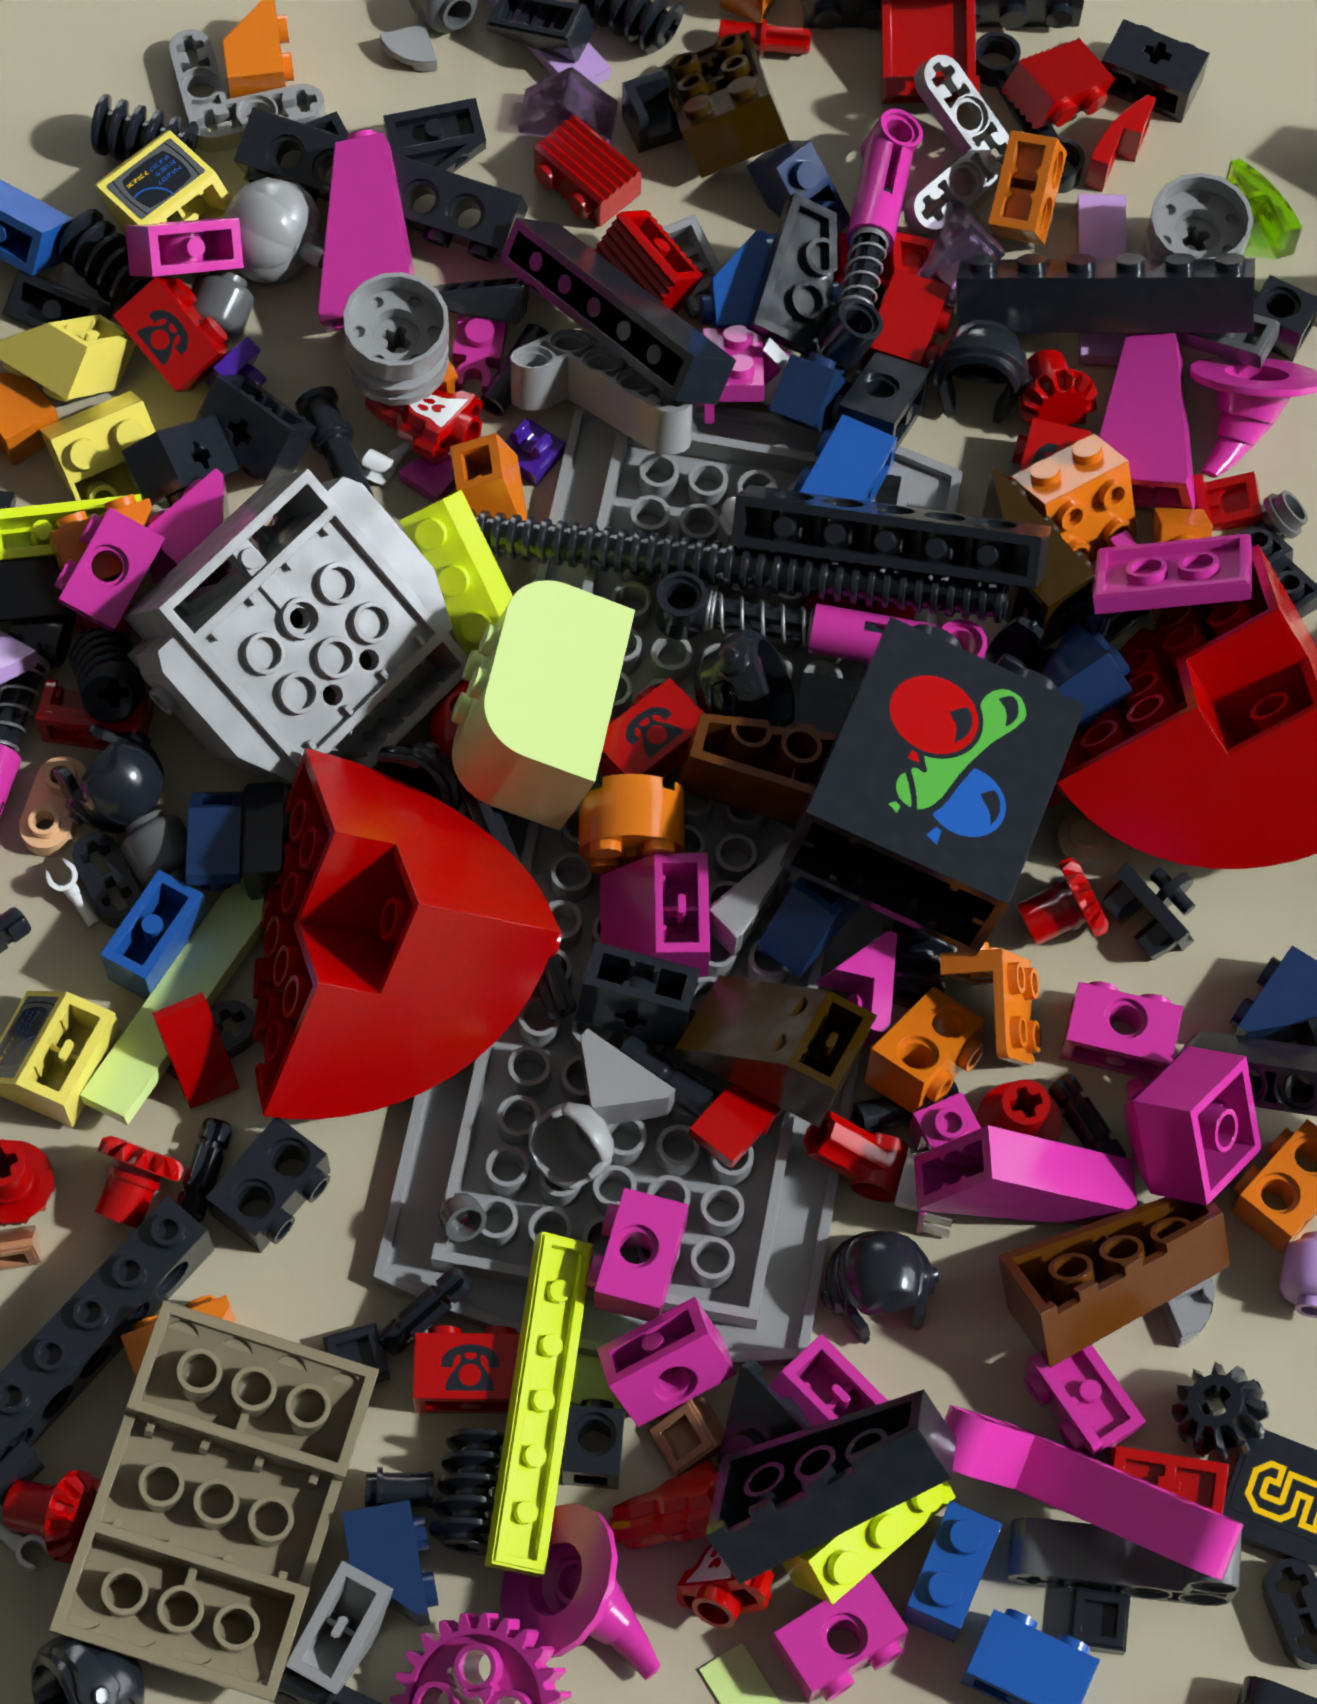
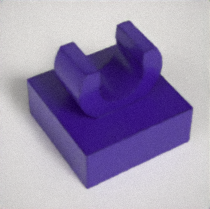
(239, 361)
(536, 450)

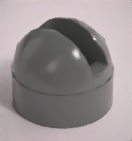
(469, 1226)

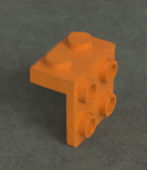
(1084, 493)
(1014, 989)

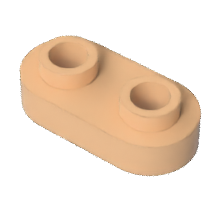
(48, 803)

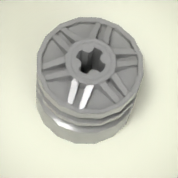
(1198, 217)
(396, 338)

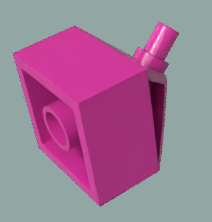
(1193, 1125)

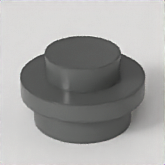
(1284, 514)

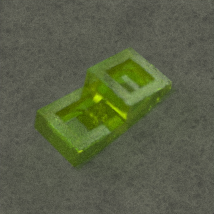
(1267, 207)

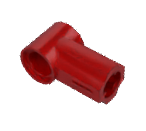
(868, 1159)

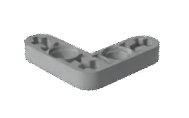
(217, 108)
(973, 156)

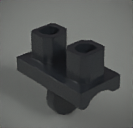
(1165, 929)

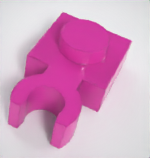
(478, 347)

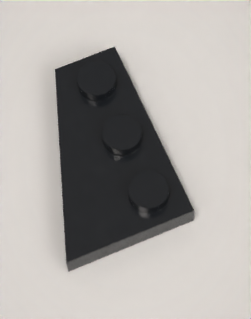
(797, 280)

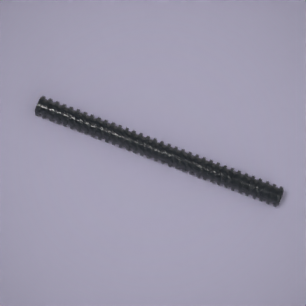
(739, 566)

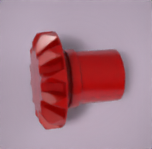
(1057, 391)
(1063, 906)
(1021, 1108)
(132, 1179)
(24, 1181)
(52, 1512)

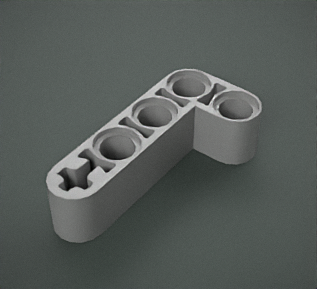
(593, 377)

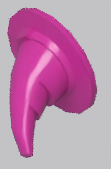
(1248, 402)
(579, 1592)

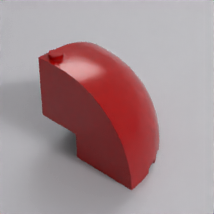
(1215, 741)
(387, 944)

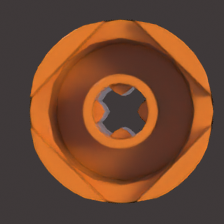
(630, 821)

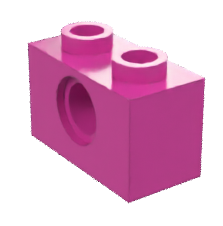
(184, 247)
(135, 550)
(1095, 1043)
(643, 1287)
(666, 1362)
(861, 1611)

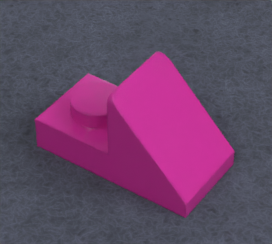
(869, 980)

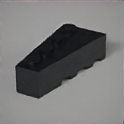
(825, 1481)

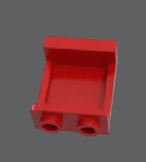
(917, 32)

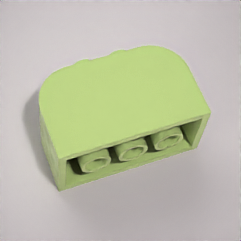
(540, 701)

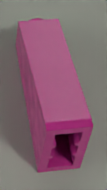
(363, 223)
(1150, 421)
(1023, 1179)

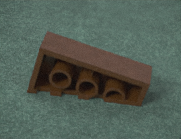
(754, 764)
(1110, 1272)

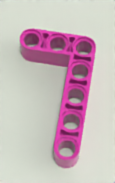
(1093, 1491)

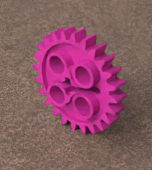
(515, 1672)

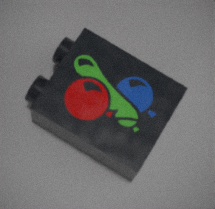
(934, 785)

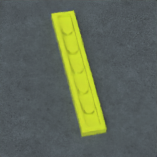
(539, 1405)

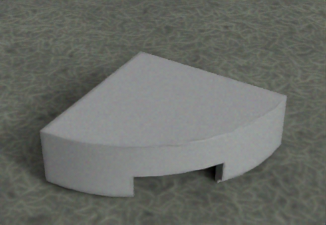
(410, 47)
(1189, 1311)

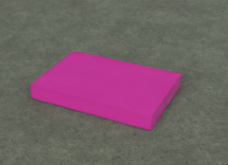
(1173, 574)

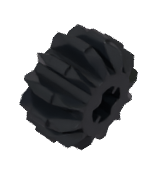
(1225, 1431)

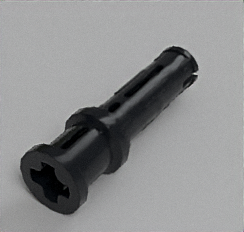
(332, 433)

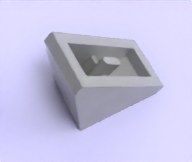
(620, 1086)
(341, 1628)

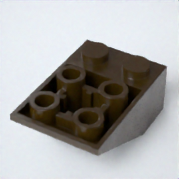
(724, 104)
(1067, 571)
(778, 1042)

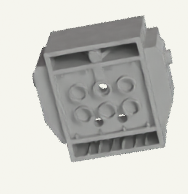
(257, 682)

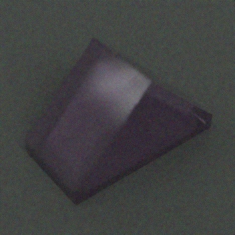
(565, 95)
(960, 239)

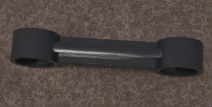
(997, 76)

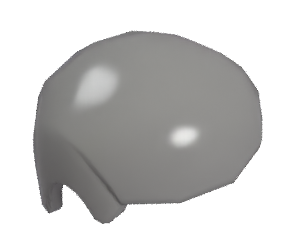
(571, 1145)

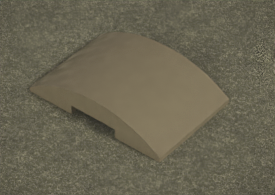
(215, 1502)

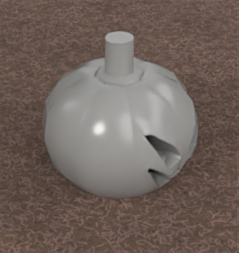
(276, 230)

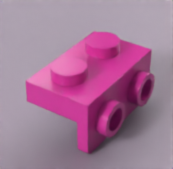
(747, 375)
(1086, 1400)

